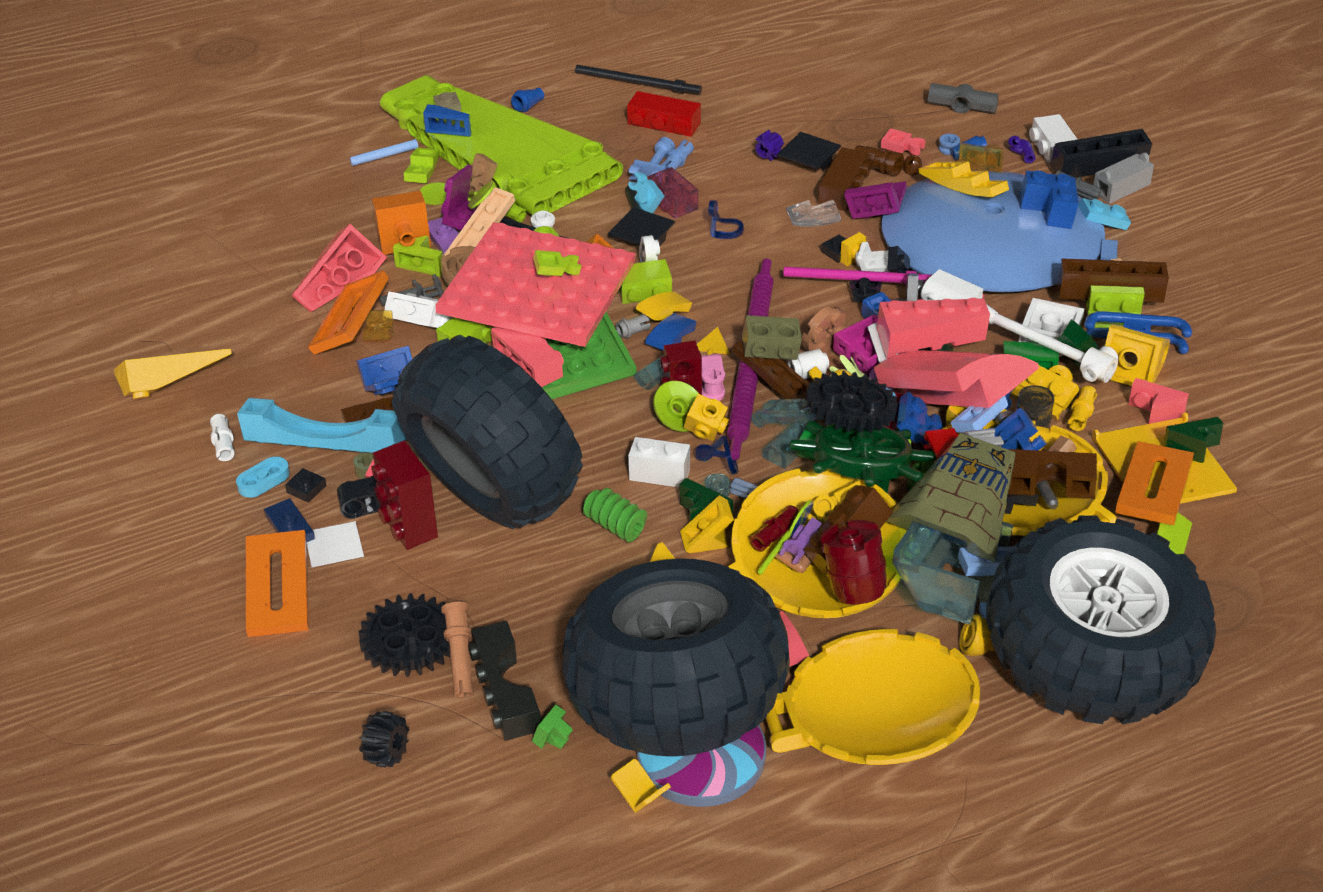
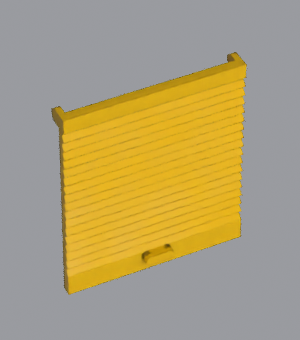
(1204, 478)

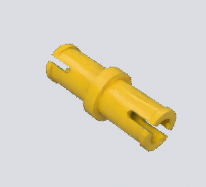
(1082, 408)

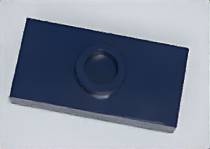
(286, 517)

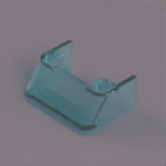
(935, 590)

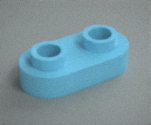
(262, 477)

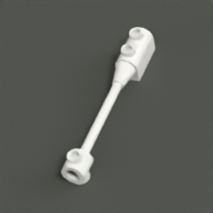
(1094, 363)

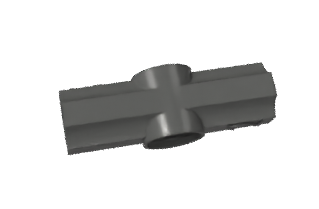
(951, 97)

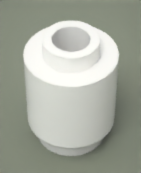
(807, 361)

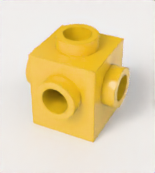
(706, 418)

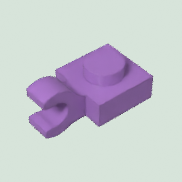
(800, 540)

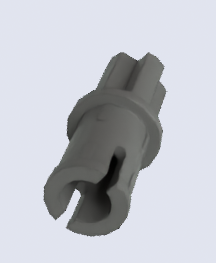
(1085, 189)

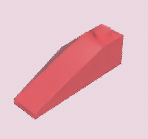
(341, 262)

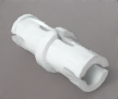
(222, 437)

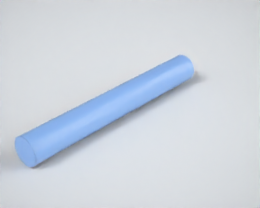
(383, 152)

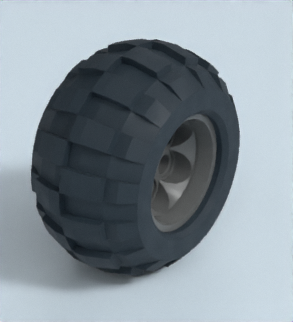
(675, 657)

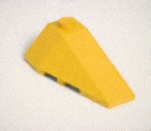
(150, 374)

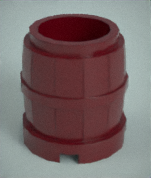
(855, 561)

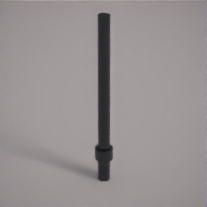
(677, 86)

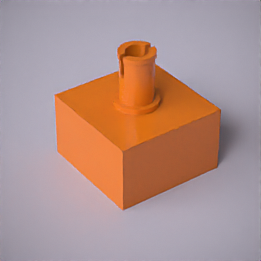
(400, 219)

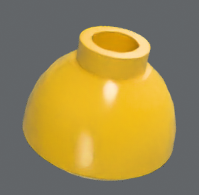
(975, 637)

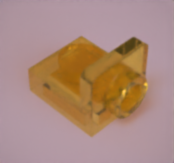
(379, 325)

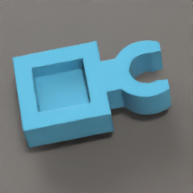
(648, 193)

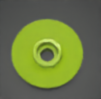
(676, 395)

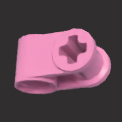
(713, 377)

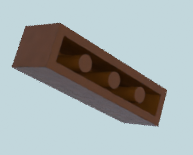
(1079, 274)

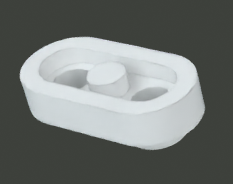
(648, 249)

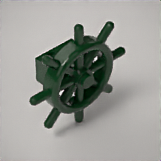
(863, 454)

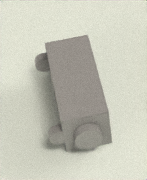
(1124, 177)

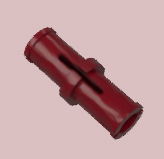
(774, 528)

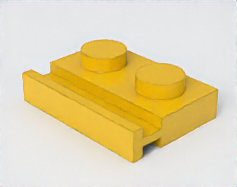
(1062, 389)

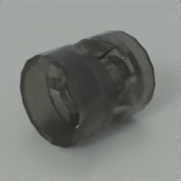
(1037, 403)

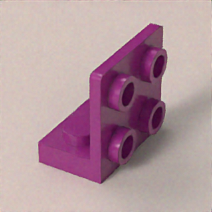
(875, 199)
(455, 207)

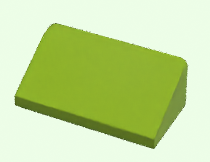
(1176, 534)

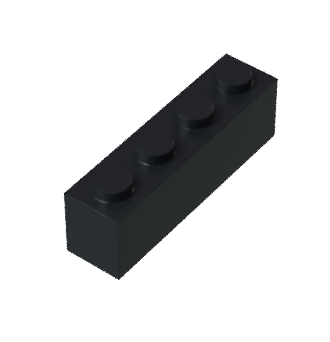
(1096, 153)

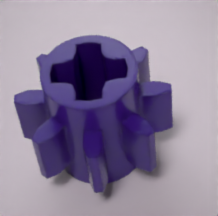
(769, 145)

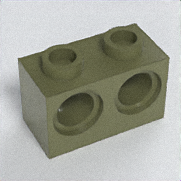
(771, 337)

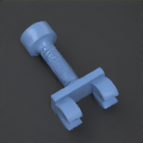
(662, 149)

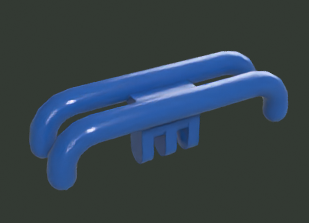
(1141, 323)

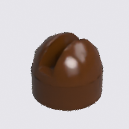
(912, 165)

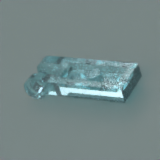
(783, 412)

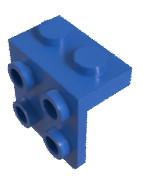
(382, 371)

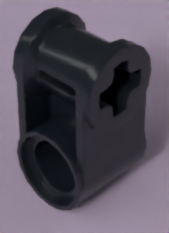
(358, 498)

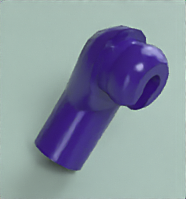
(1022, 147)

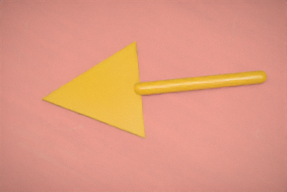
(713, 343)

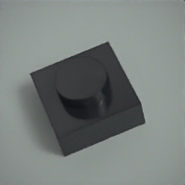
(832, 247)
(897, 260)
(305, 485)

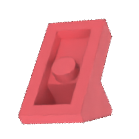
(1160, 400)

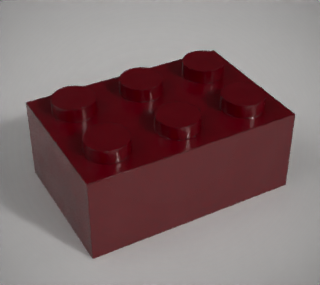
(404, 495)

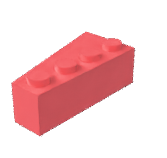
(931, 323)

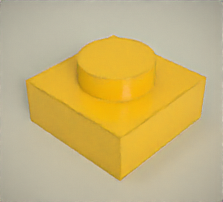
(850, 247)

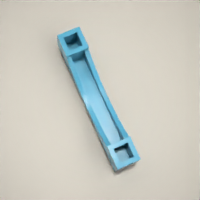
(268, 423)

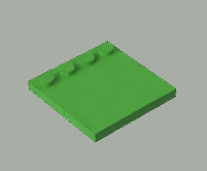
(598, 363)

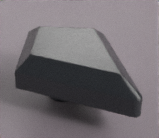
(864, 289)

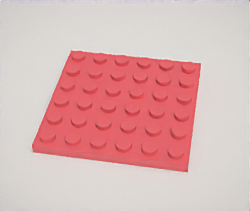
(504, 291)

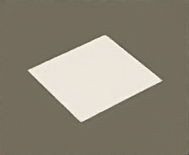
(335, 544)

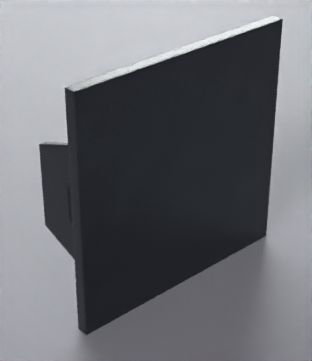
(809, 151)
(639, 224)

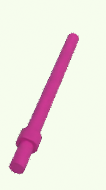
(851, 274)

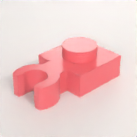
(901, 141)

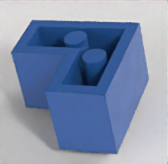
(1050, 194)

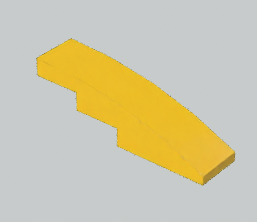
(961, 178)

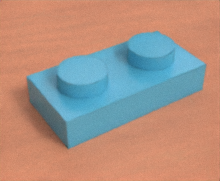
(1104, 214)

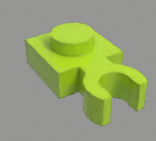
(552, 263)

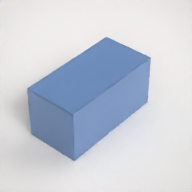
(1108, 249)

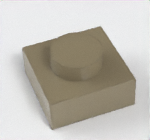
(448, 100)

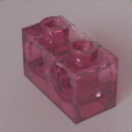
(679, 193)

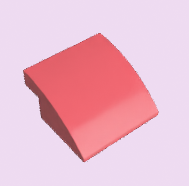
(955, 376)

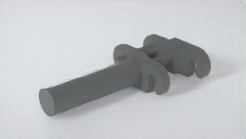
(419, 290)

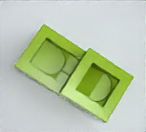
(422, 165)

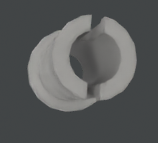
(631, 326)

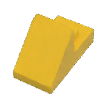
(708, 528)

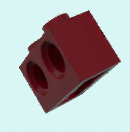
(683, 364)

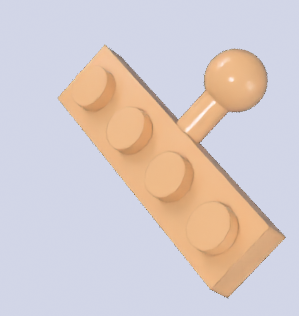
(490, 210)

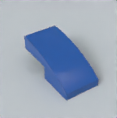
(670, 331)

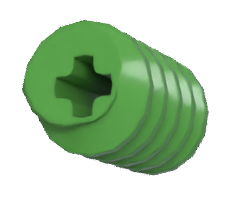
(615, 514)

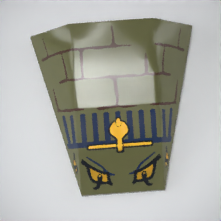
(962, 495)

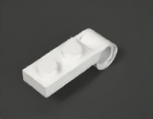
(415, 310)

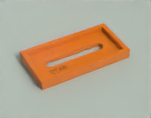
(364, 290)
(1169, 496)
(294, 612)

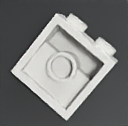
(1050, 318)

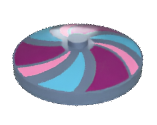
(710, 776)

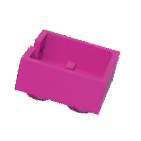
(857, 342)

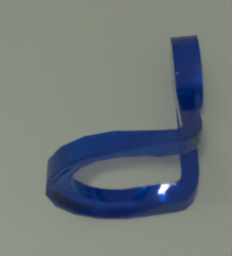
(712, 210)
(706, 452)

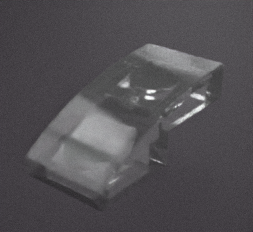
(807, 216)

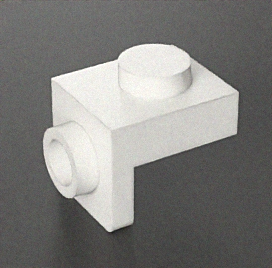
(872, 261)

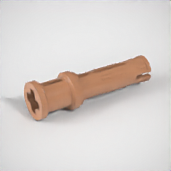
(457, 635)

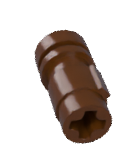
(886, 161)

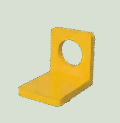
(636, 785)

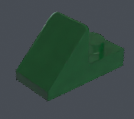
(1194, 436)
(697, 497)

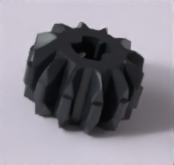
(384, 739)

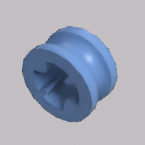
(948, 141)

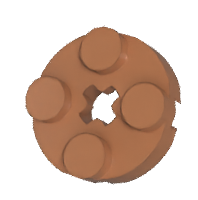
(823, 327)

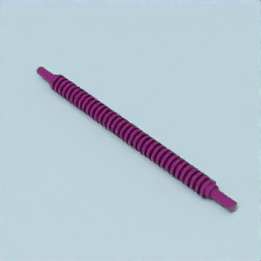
(746, 378)

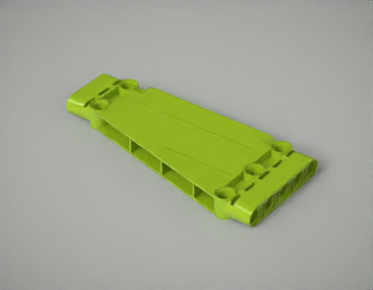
(534, 159)

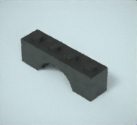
(513, 705)

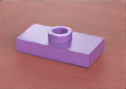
(441, 234)

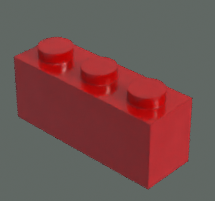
(664, 113)

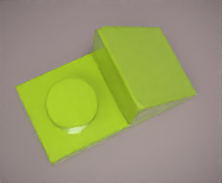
(418, 257)

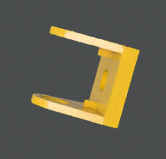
(1148, 348)

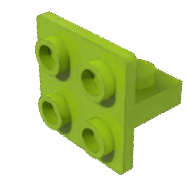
(1114, 300)

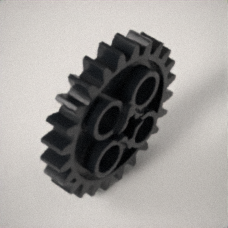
(851, 402)
(405, 635)

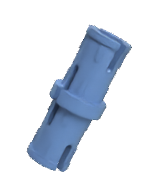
(677, 157)

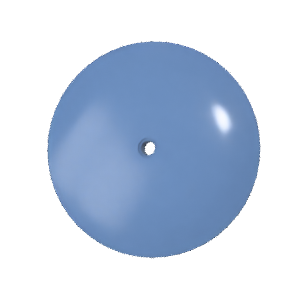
(987, 237)

